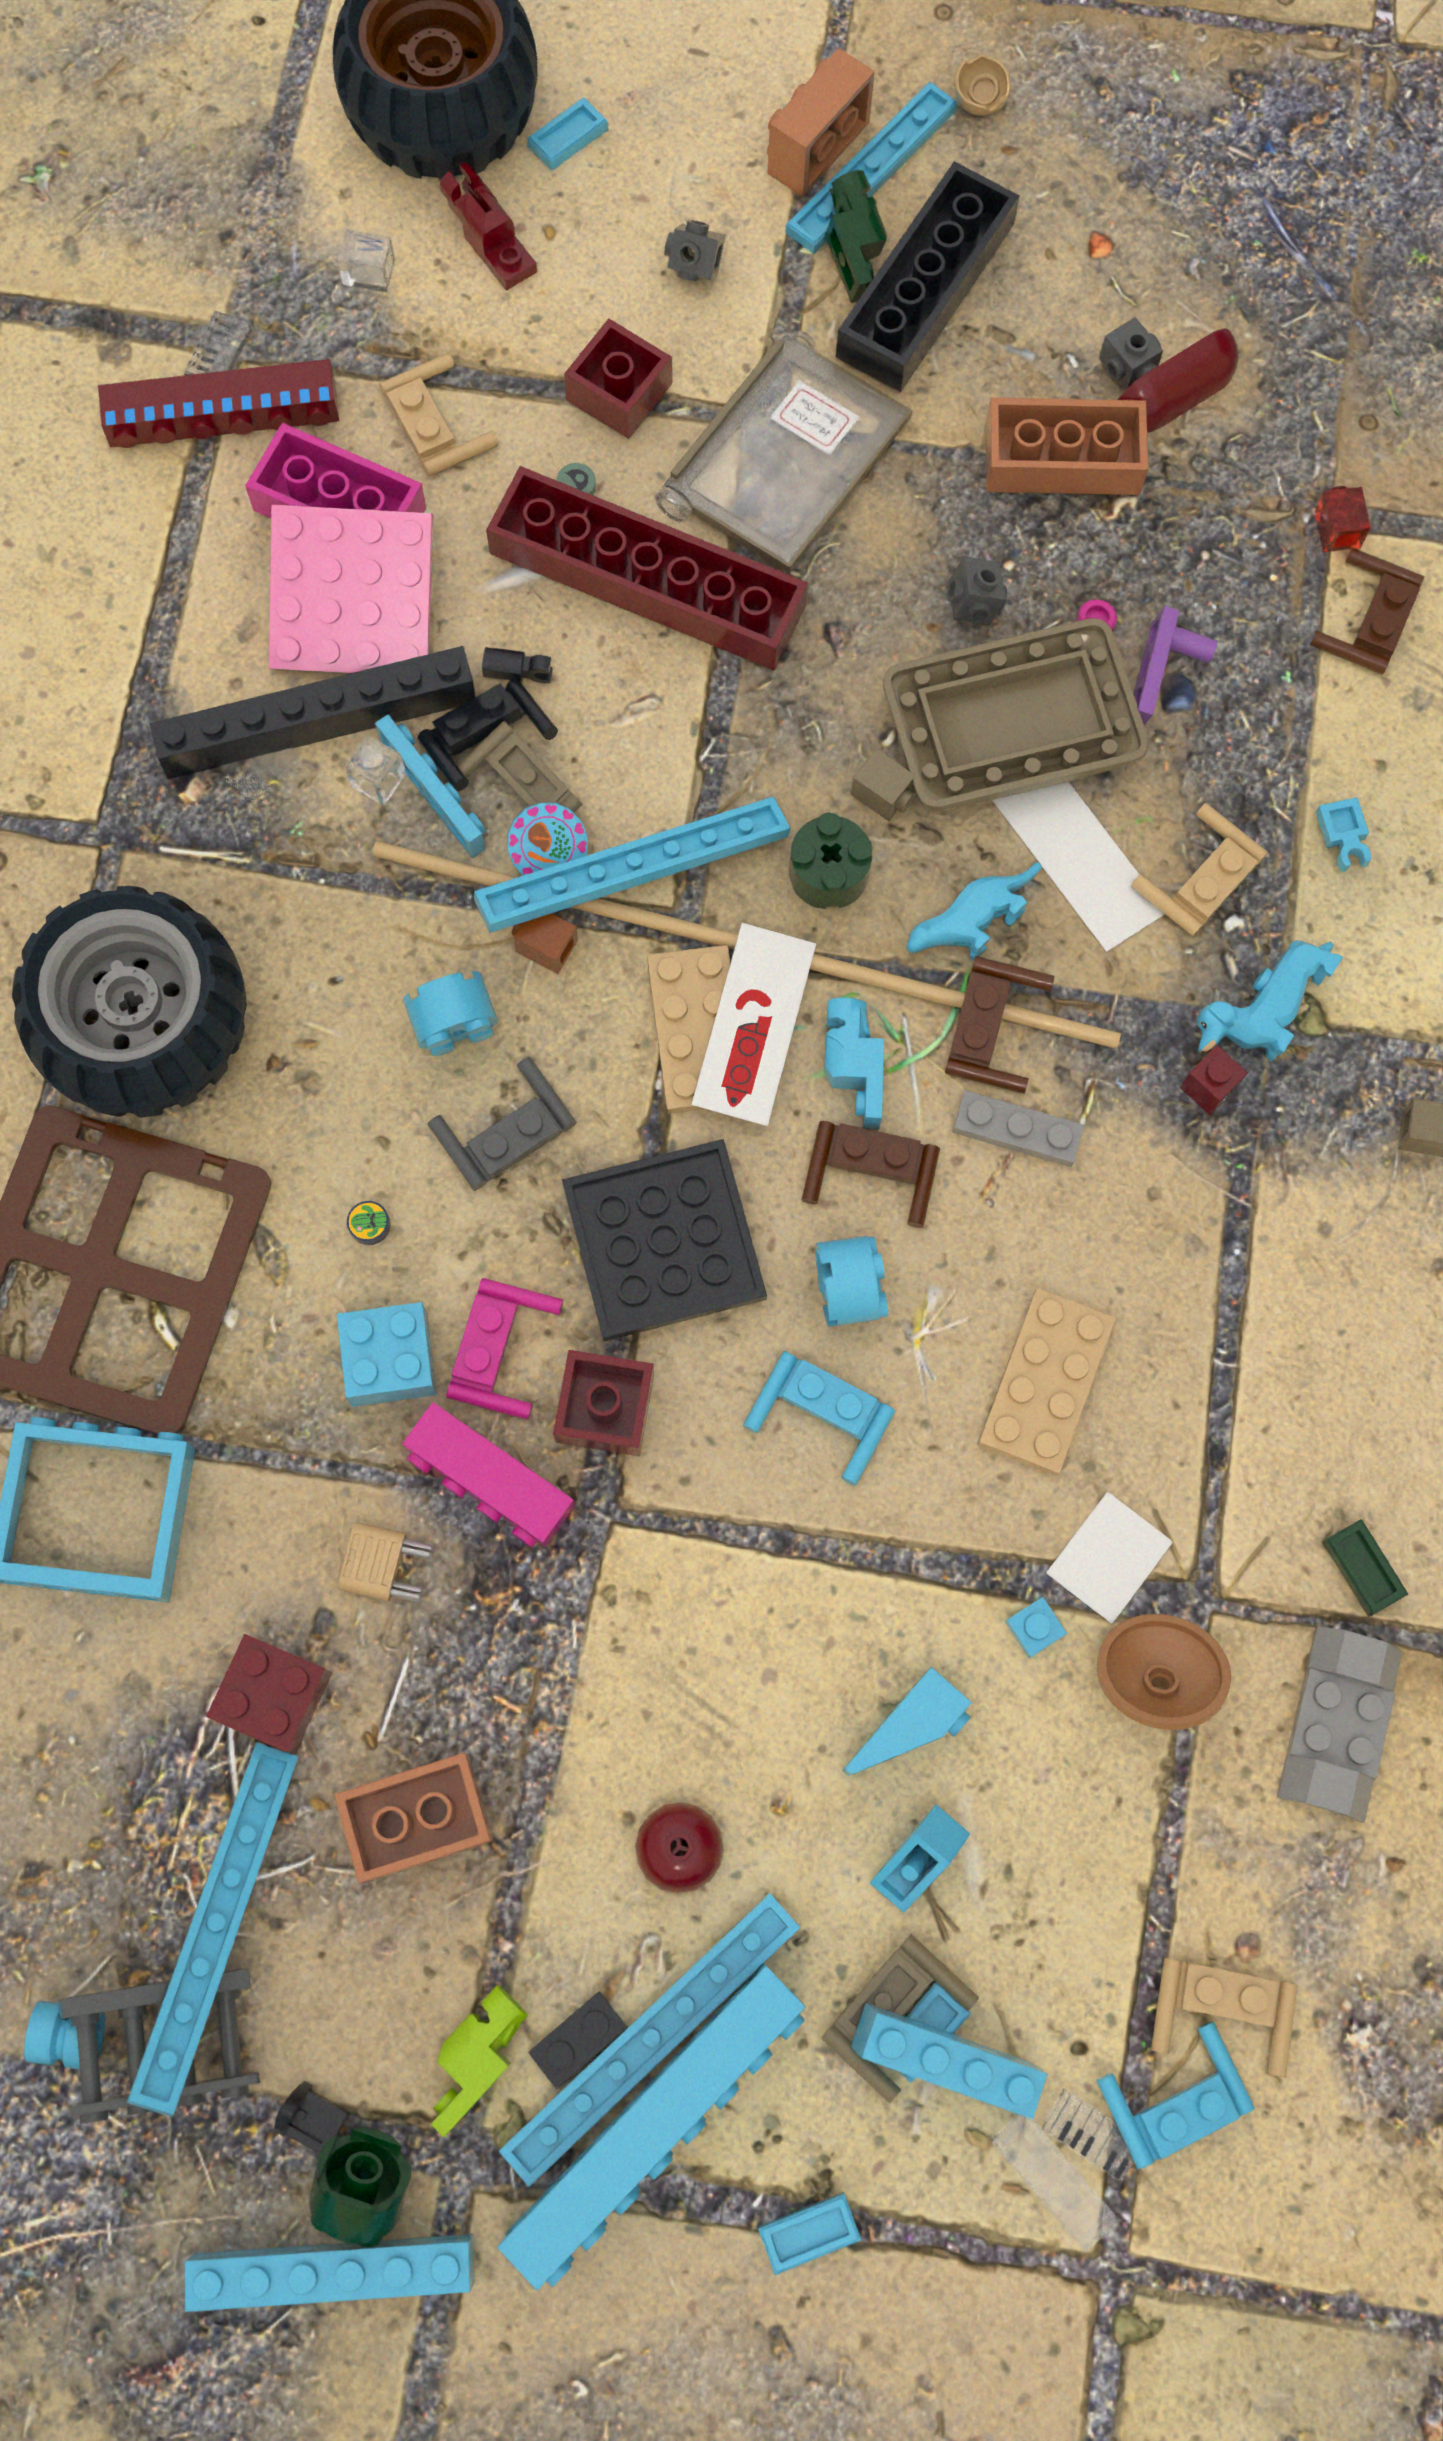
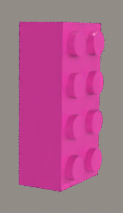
(318, 474)

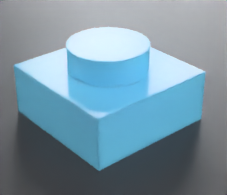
(1035, 1627)

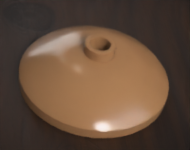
(1169, 1655)

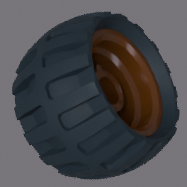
(435, 80)

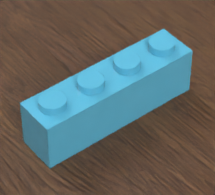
(948, 2061)

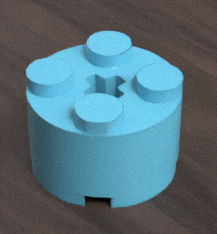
(450, 1012)
(850, 1280)

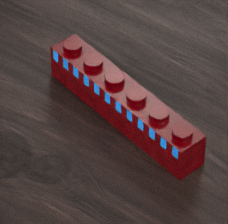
(218, 403)

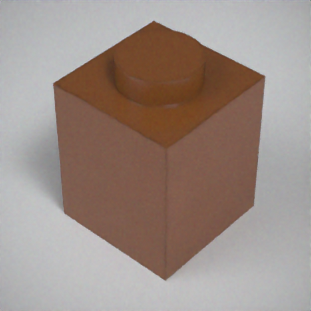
(546, 940)

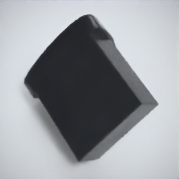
(309, 2118)

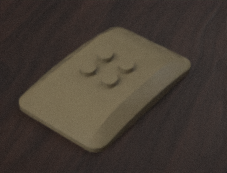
(1015, 714)

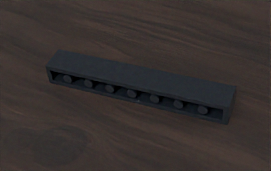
(313, 712)

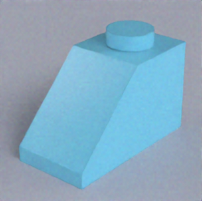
(920, 1858)

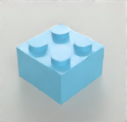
(386, 1354)

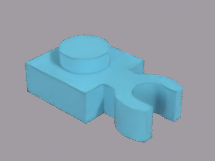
(1345, 827)

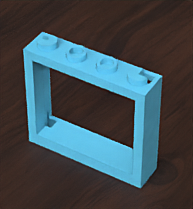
(171, 1522)

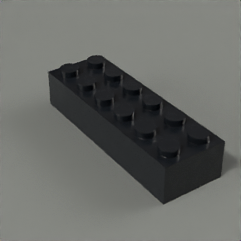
(926, 276)

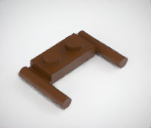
(1384, 617)
(981, 1021)
(874, 1155)

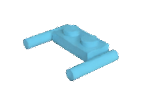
(829, 1401)
(1185, 2115)

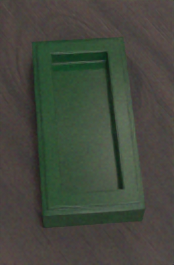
(1365, 1568)

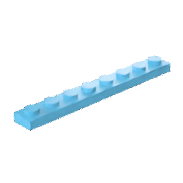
(631, 864)
(212, 1931)
(648, 2040)

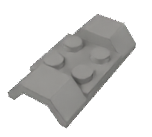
(1340, 1722)

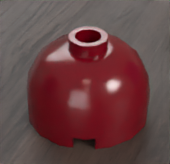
(703, 1853)

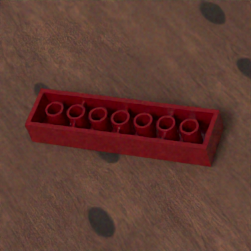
(647, 567)

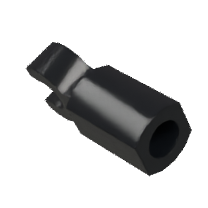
(515, 665)

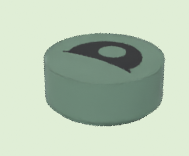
(578, 476)

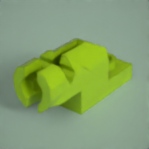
(474, 2056)

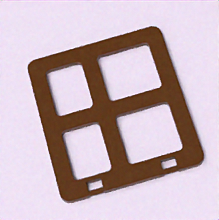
(96, 1266)

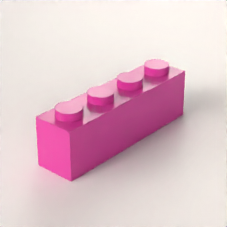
(488, 1475)

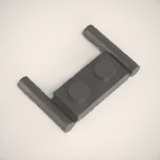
(512, 1136)

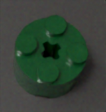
(848, 858)
(359, 2187)

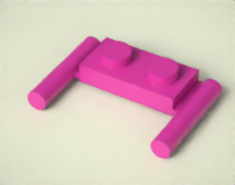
(486, 1342)

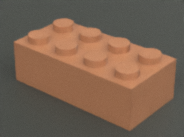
(1066, 446)

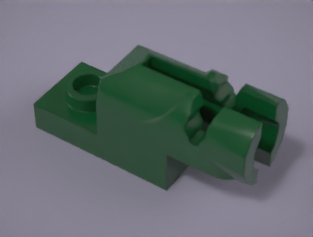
(855, 232)

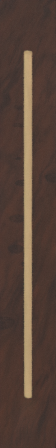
(721, 937)

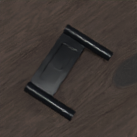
(475, 721)

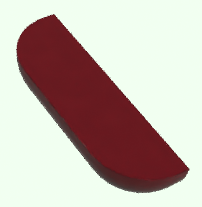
(1186, 378)

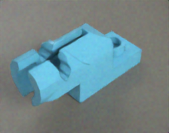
(855, 1058)

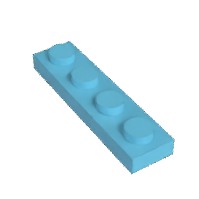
(441, 797)

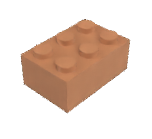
(819, 121)
(413, 1818)

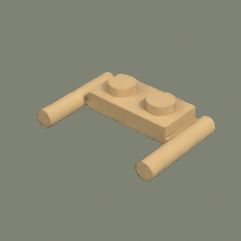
(423, 420)
(1212, 881)
(1226, 1996)

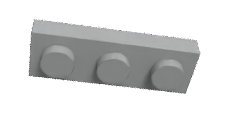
(1018, 1128)

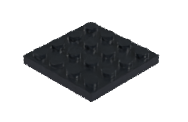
(664, 1240)

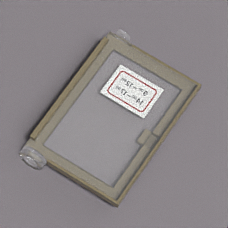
(784, 452)

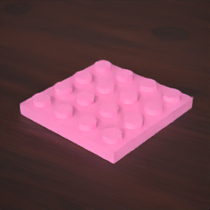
(348, 588)

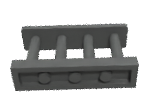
(131, 2006)

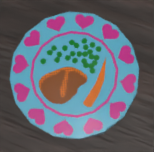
(545, 837)

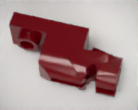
(488, 228)

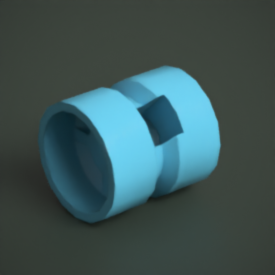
(53, 2038)

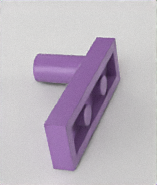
(1163, 637)

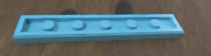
(878, 159)

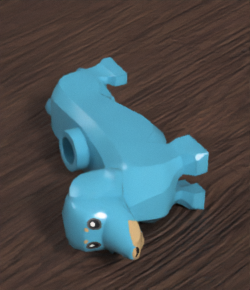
(1274, 1004)

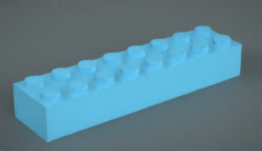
(648, 2128)

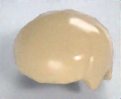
(982, 85)

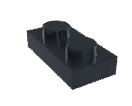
(578, 2039)

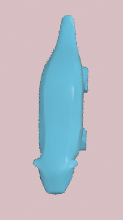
(973, 913)

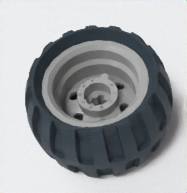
(109, 936)

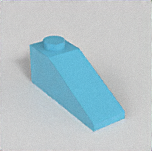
(919, 1719)

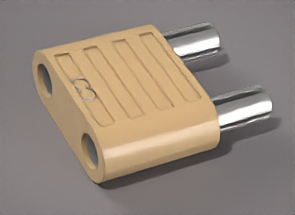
(375, 1560)

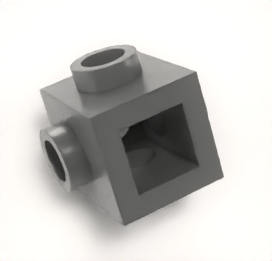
(706, 245)
(1130, 352)
(976, 590)

